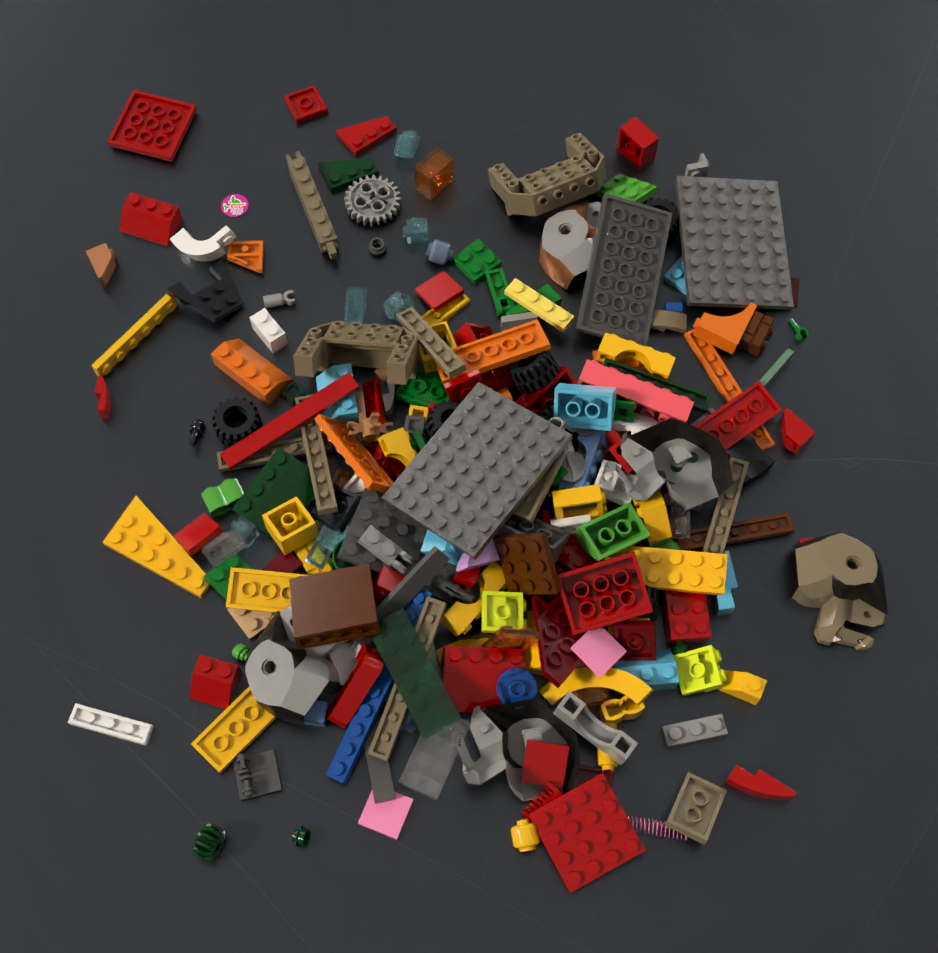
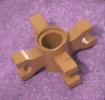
(369, 429)

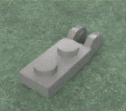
(384, 549)

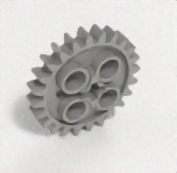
(372, 200)

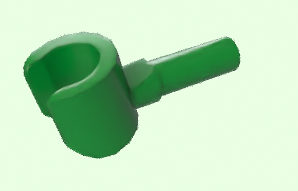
(804, 331)

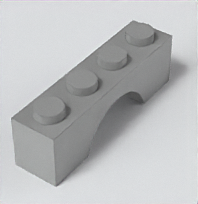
(609, 740)

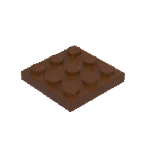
(527, 563)

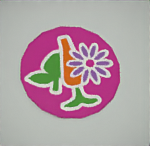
(234, 205)

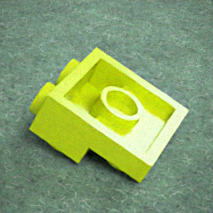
(502, 610)
(700, 670)

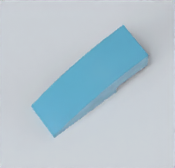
(725, 604)

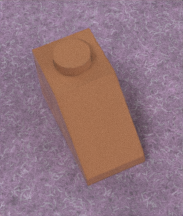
(102, 262)

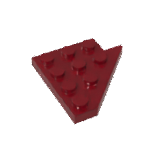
(555, 639)

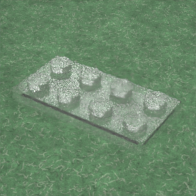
(433, 761)

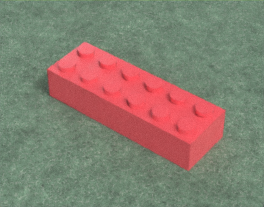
(649, 399)

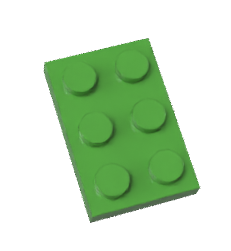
(628, 188)

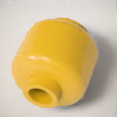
(525, 835)

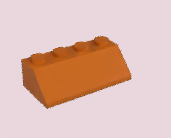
(250, 370)

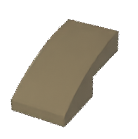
(669, 320)

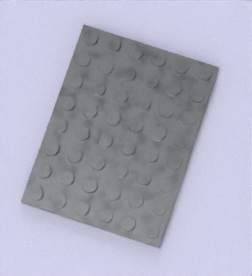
(733, 243)
(477, 469)

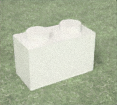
(268, 330)

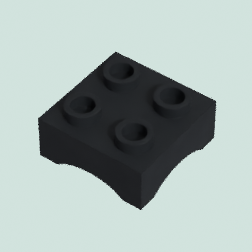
(749, 451)

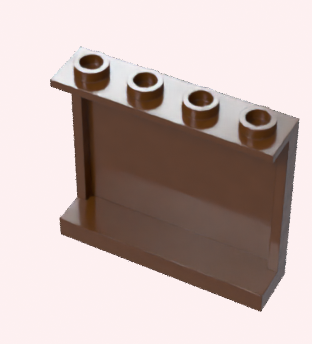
(333, 606)

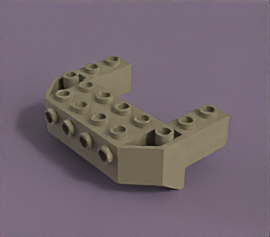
(552, 185)
(362, 346)

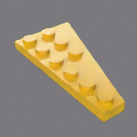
(148, 543)

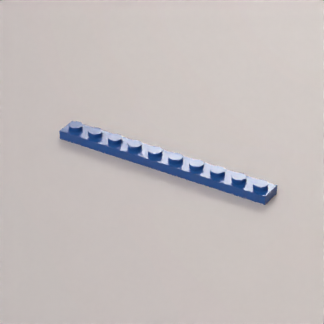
(369, 709)

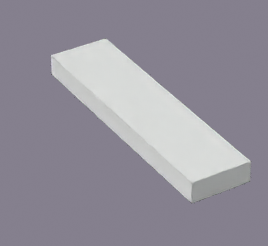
(110, 724)

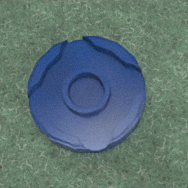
(516, 685)

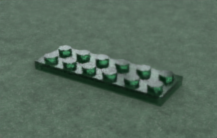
(415, 674)

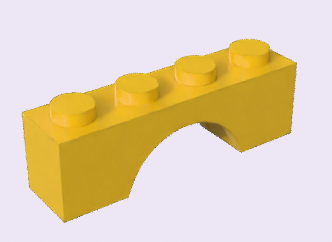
(620, 349)
(397, 445)
(460, 615)

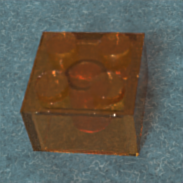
(434, 173)

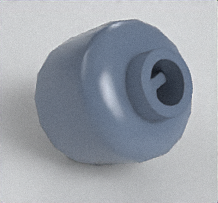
(439, 252)

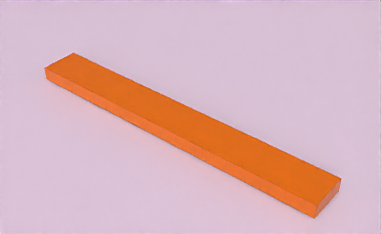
(724, 381)

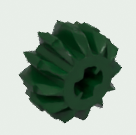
(209, 842)

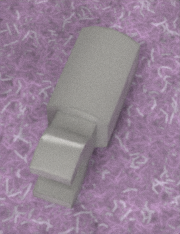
(279, 299)

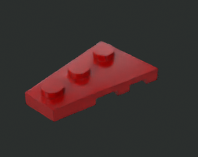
(366, 134)

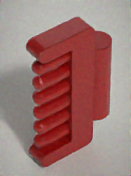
(552, 795)

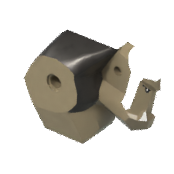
(845, 583)

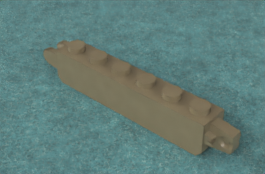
(313, 205)

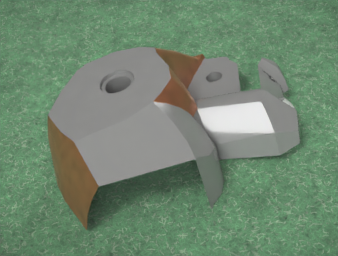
(568, 242)

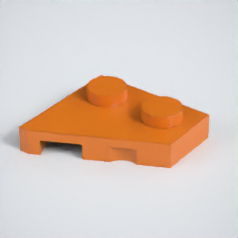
(247, 254)

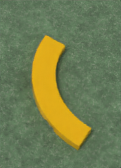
(586, 678)

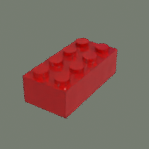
(685, 617)

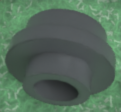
(377, 242)

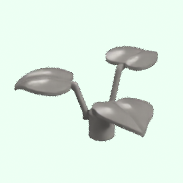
(573, 462)

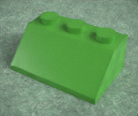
(612, 532)

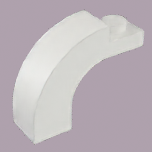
(203, 250)

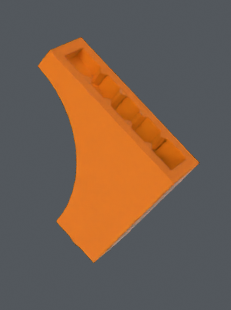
(723, 330)

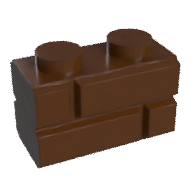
(756, 332)

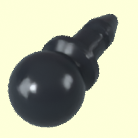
(197, 428)

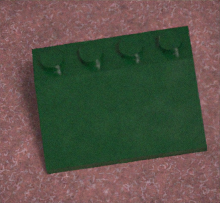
(275, 484)

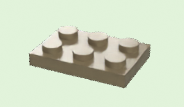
(696, 808)

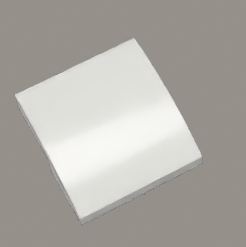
(641, 422)
(613, 485)

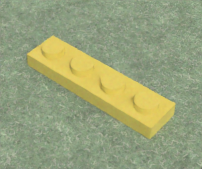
(539, 305)

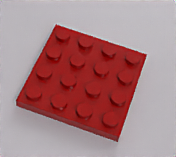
(152, 125)
(586, 832)

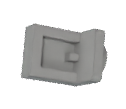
(698, 169)

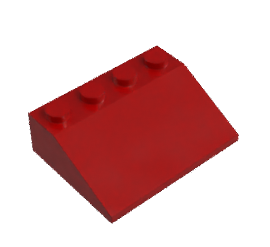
(604, 593)
(473, 673)

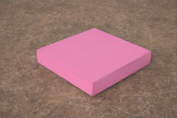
(598, 650)
(387, 816)

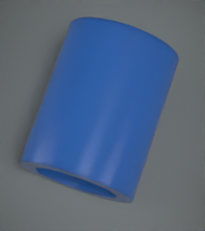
(673, 306)

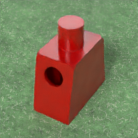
(615, 440)

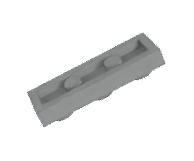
(694, 730)

